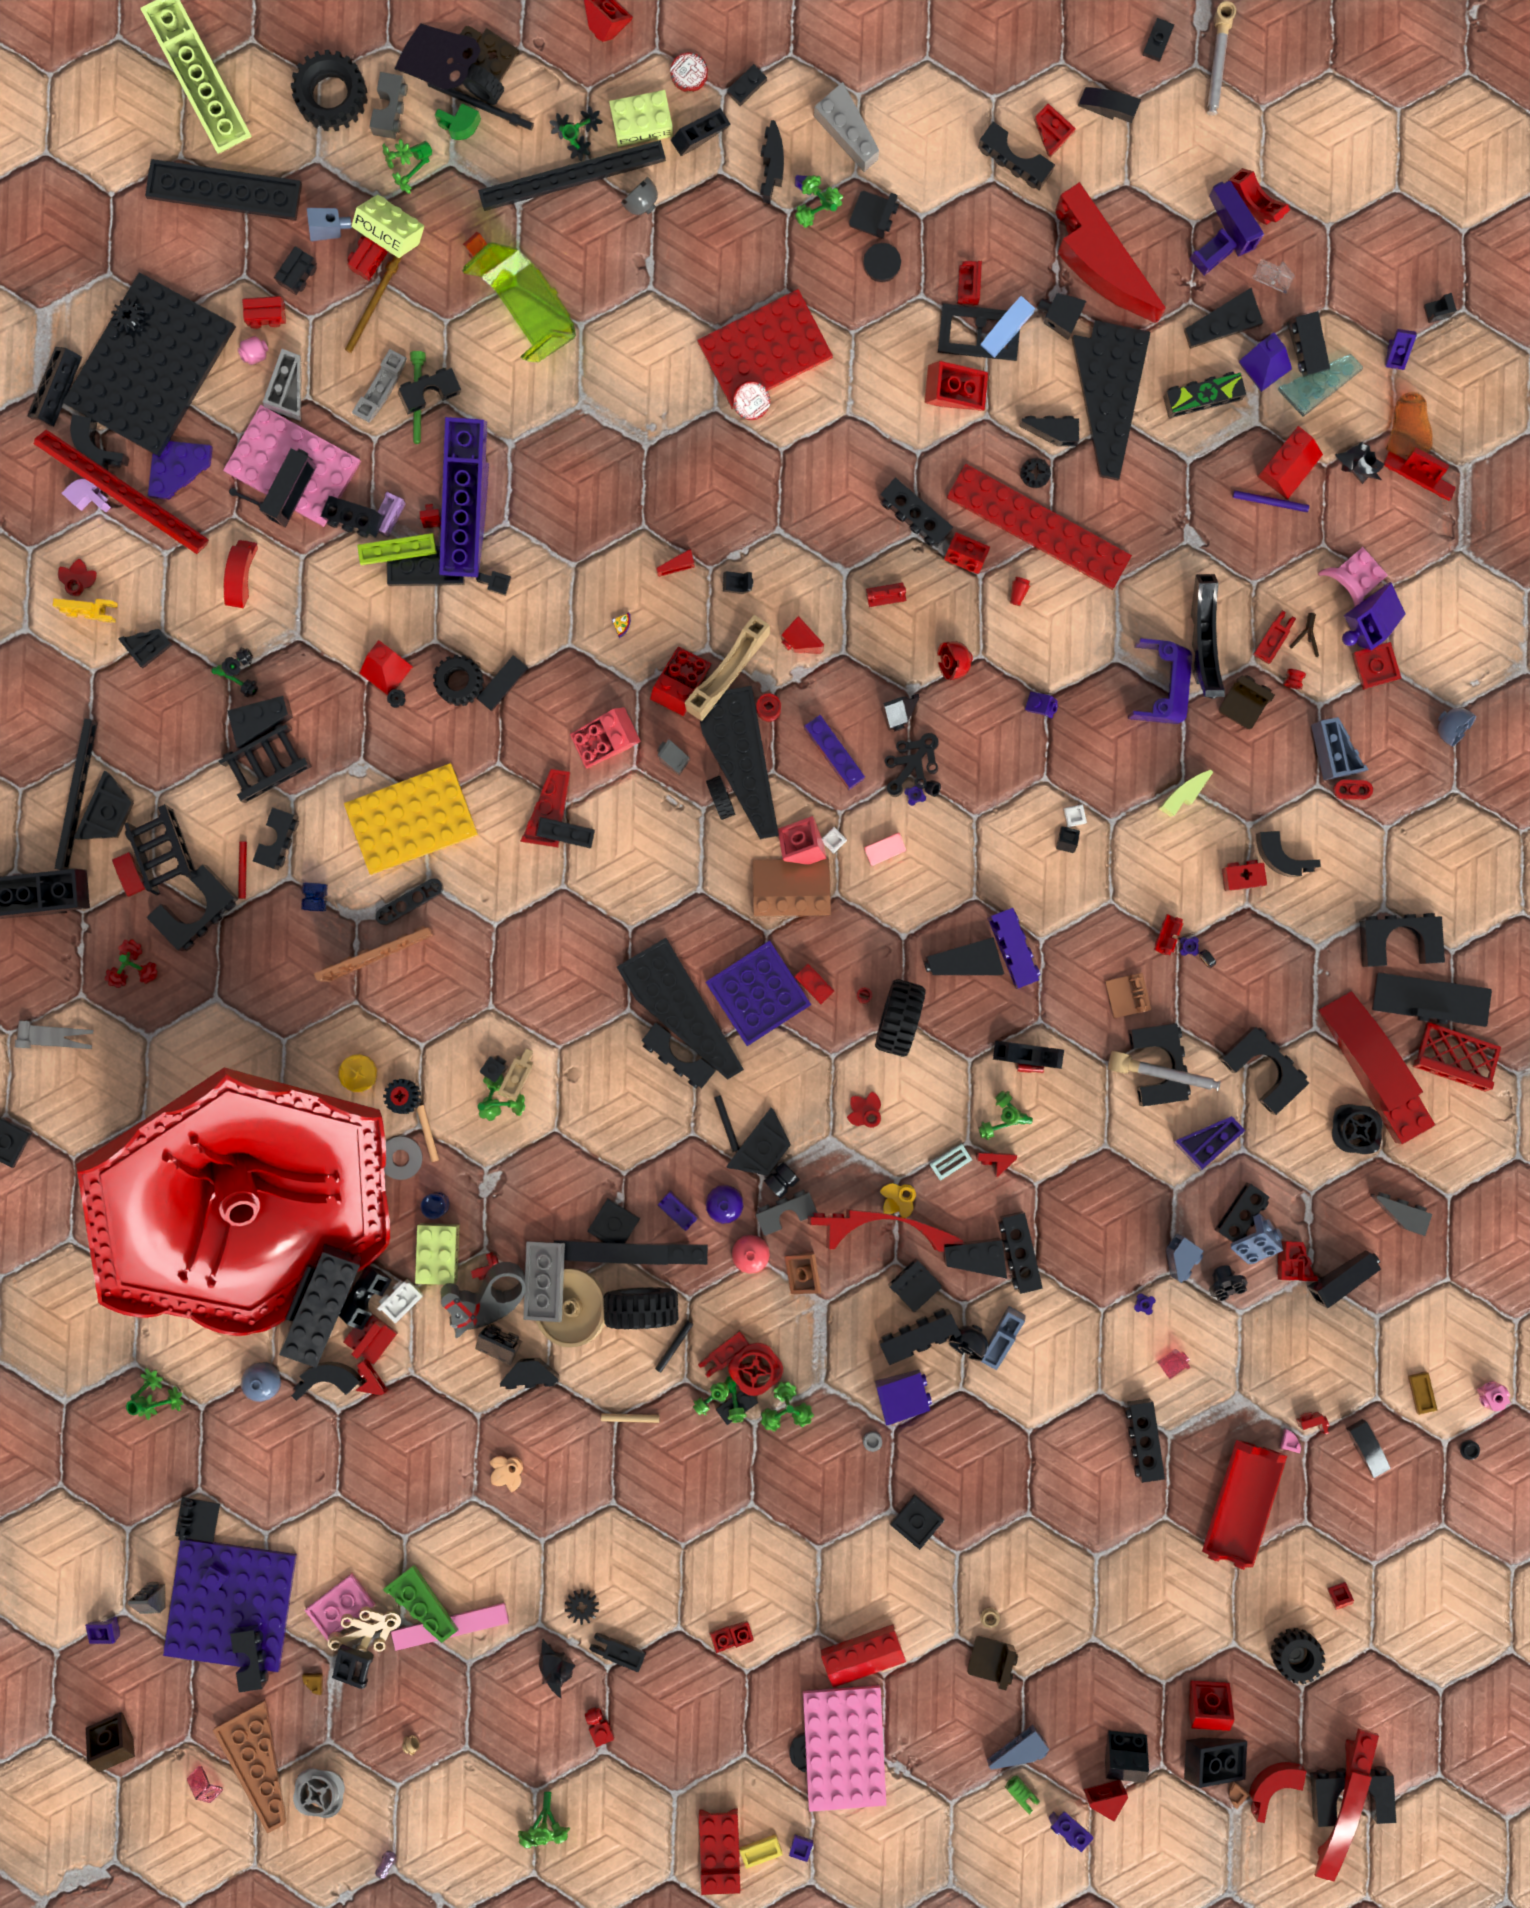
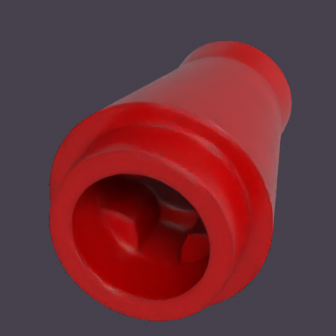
(1019, 590)

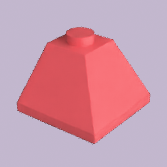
(802, 842)

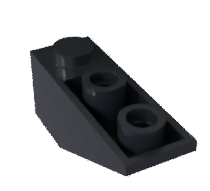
(1057, 431)

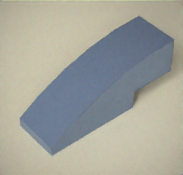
(1003, 1337)

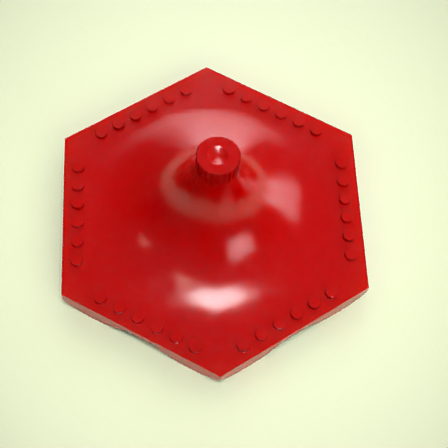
(231, 1199)

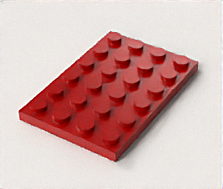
(766, 346)

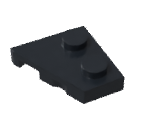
(146, 646)

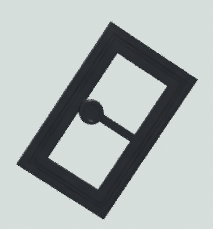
(981, 316)

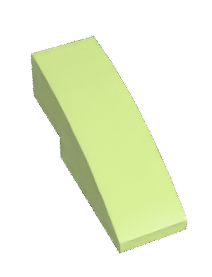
(1185, 793)

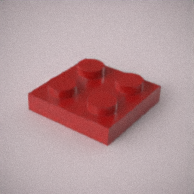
(1376, 666)

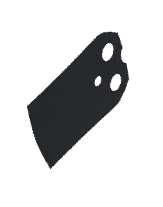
(428, 52)

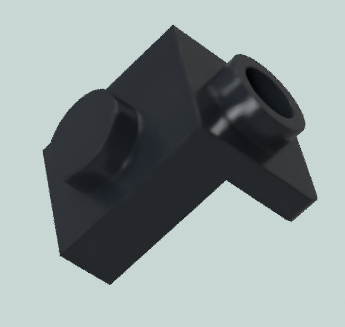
(737, 582)
(494, 1068)

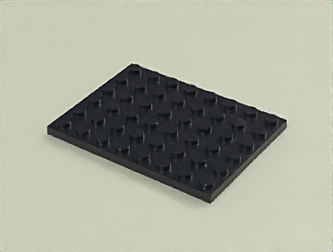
(150, 375)

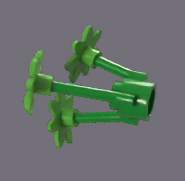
(420, 151)
(142, 1406)

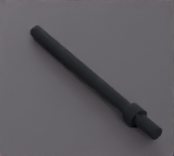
(514, 119)

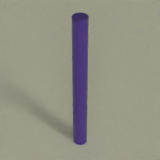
(1270, 501)

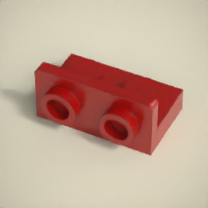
(967, 553)

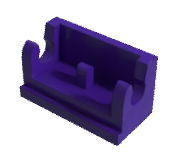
(678, 1211)

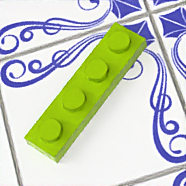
(397, 549)

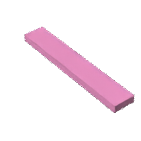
(465, 1622)

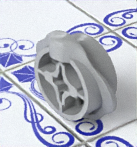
(304, 1803)

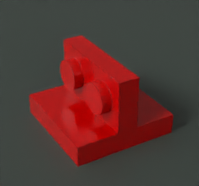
(370, 1341)

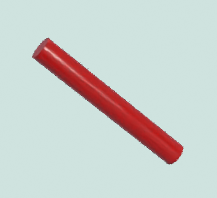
(242, 870)

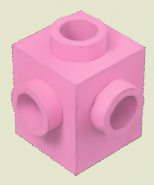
(1488, 1396)

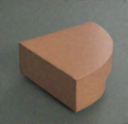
(1237, 1794)

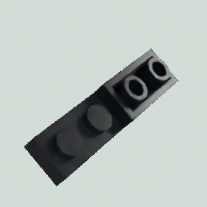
(774, 160)

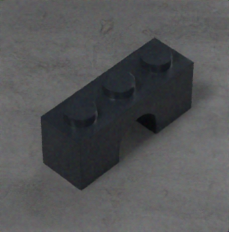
(442, 382)
(273, 855)
(355, 1308)
(248, 1641)

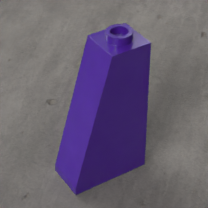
(1236, 217)

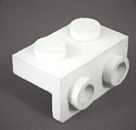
(400, 1301)

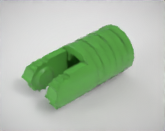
(1021, 1792)

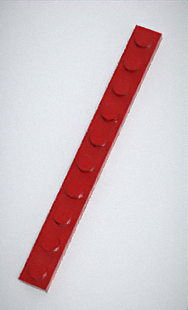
(121, 491)

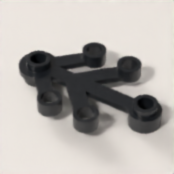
(913, 762)

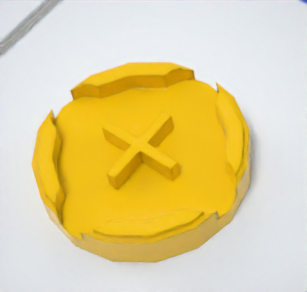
(357, 1073)

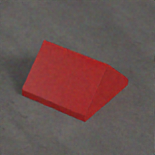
(1107, 1798)

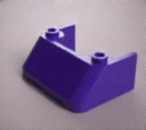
(1175, 707)

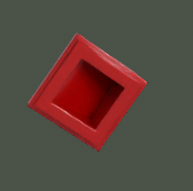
(1340, 1595)

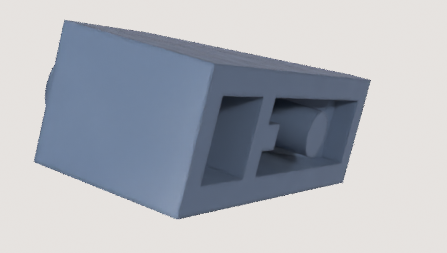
(1021, 1750)

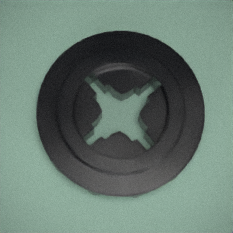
(1028, 477)

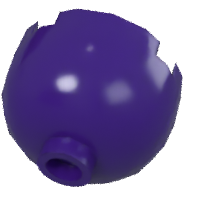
(724, 1204)

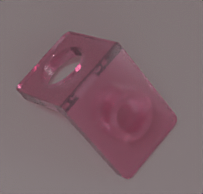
(200, 1786)

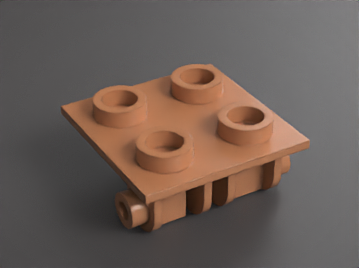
(1128, 995)

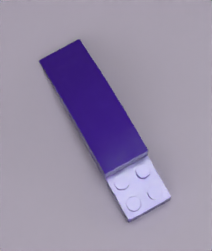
(463, 496)

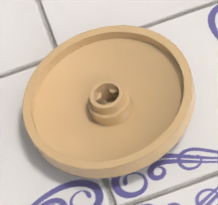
(580, 1311)

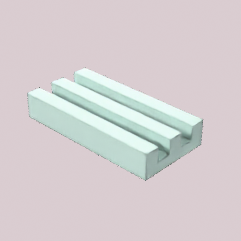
(948, 1154)

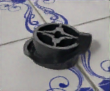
(1370, 1140)

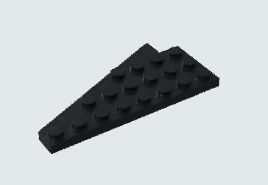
(1110, 380)

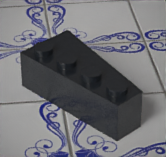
(919, 1336)

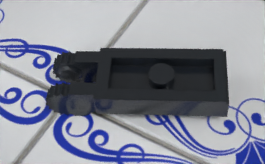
(619, 1652)

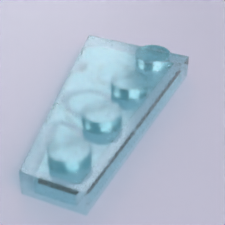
(1310, 391)

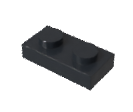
(746, 85)
(744, 1401)

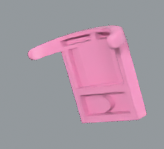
(1357, 575)

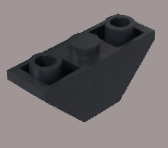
(529, 1373)

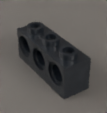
(352, 517)
(1242, 1202)

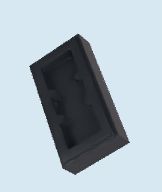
(1158, 39)

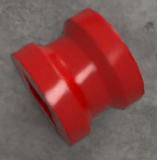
(1294, 679)

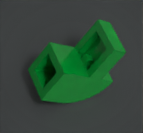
(462, 124)

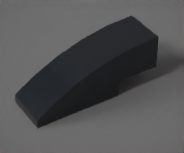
(1109, 103)
(1368, 1448)

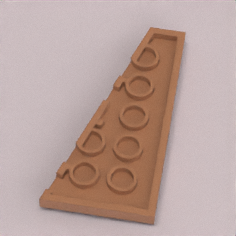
(368, 956)
(251, 1753)

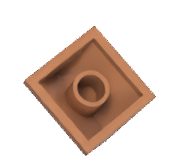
(803, 1273)

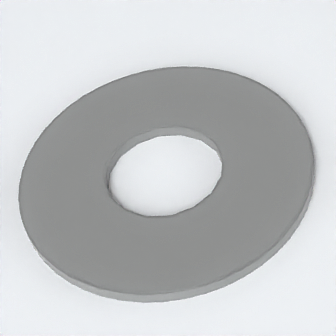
(414, 1153)

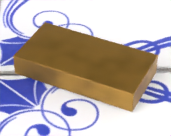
(1422, 1393)

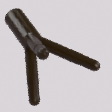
(1309, 629)

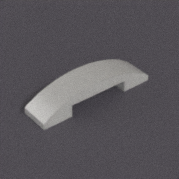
(381, 387)

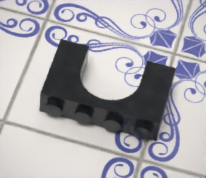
(218, 899)
(1426, 929)
(1168, 1039)
(1289, 1080)
(1329, 1784)

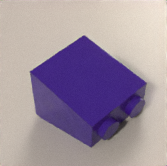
(903, 1396)

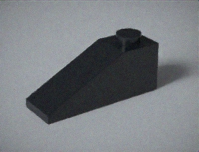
(699, 132)

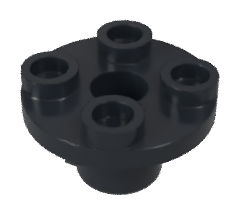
(1227, 1283)

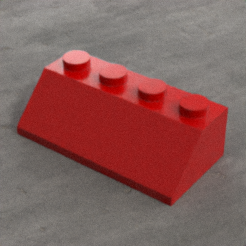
(862, 1656)

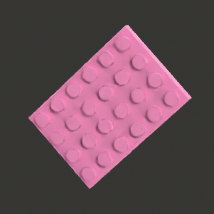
(267, 446)
(844, 1748)

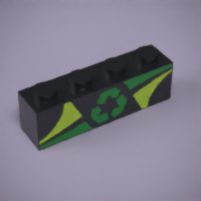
(1204, 395)

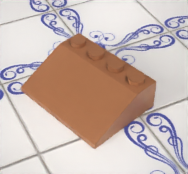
(791, 888)

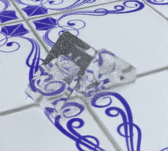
(1275, 276)

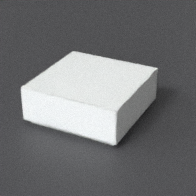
(1074, 815)
(833, 840)

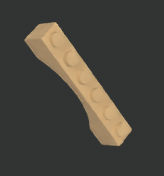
(712, 689)

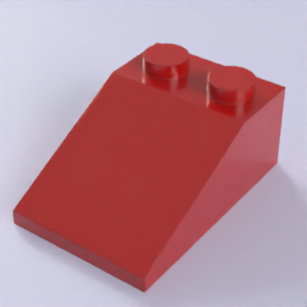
(956, 386)

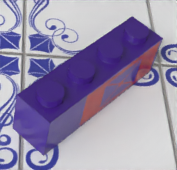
(834, 752)

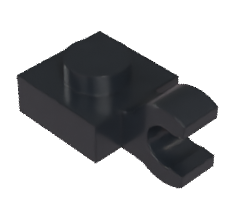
(496, 582)

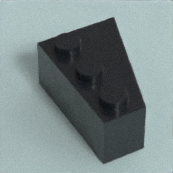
(977, 1256)

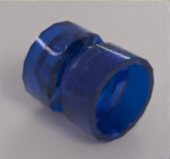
(314, 904)
(435, 1205)

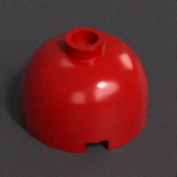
(955, 659)

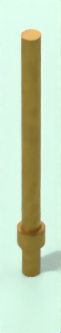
(391, 269)

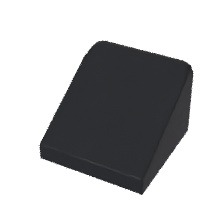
(1068, 839)

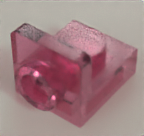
(1174, 1363)

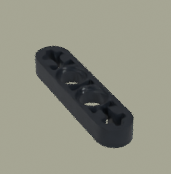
(410, 903)

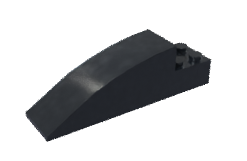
(43, 893)

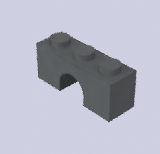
(386, 121)
(769, 1216)

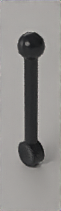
(233, 492)

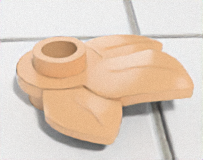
(505, 1474)

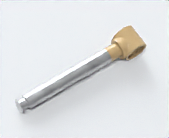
(1223, 25)
(1123, 1063)

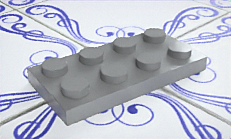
(544, 1281)

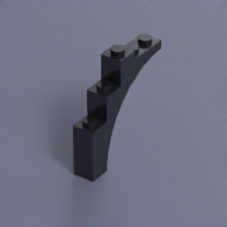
(1204, 640)

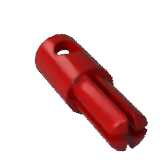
(1029, 1068)

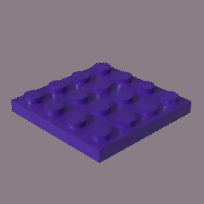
(758, 993)

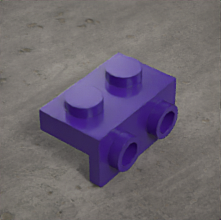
(1071, 1830)

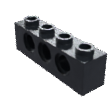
(897, 490)
(1032, 1280)
(1154, 1470)

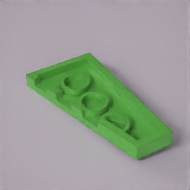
(419, 1599)

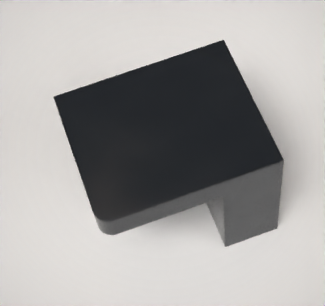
(1440, 309)

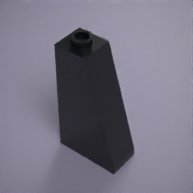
(968, 960)
(1344, 1279)

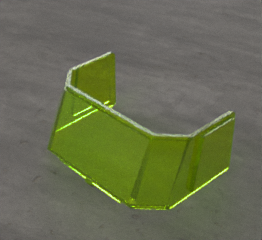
(526, 296)

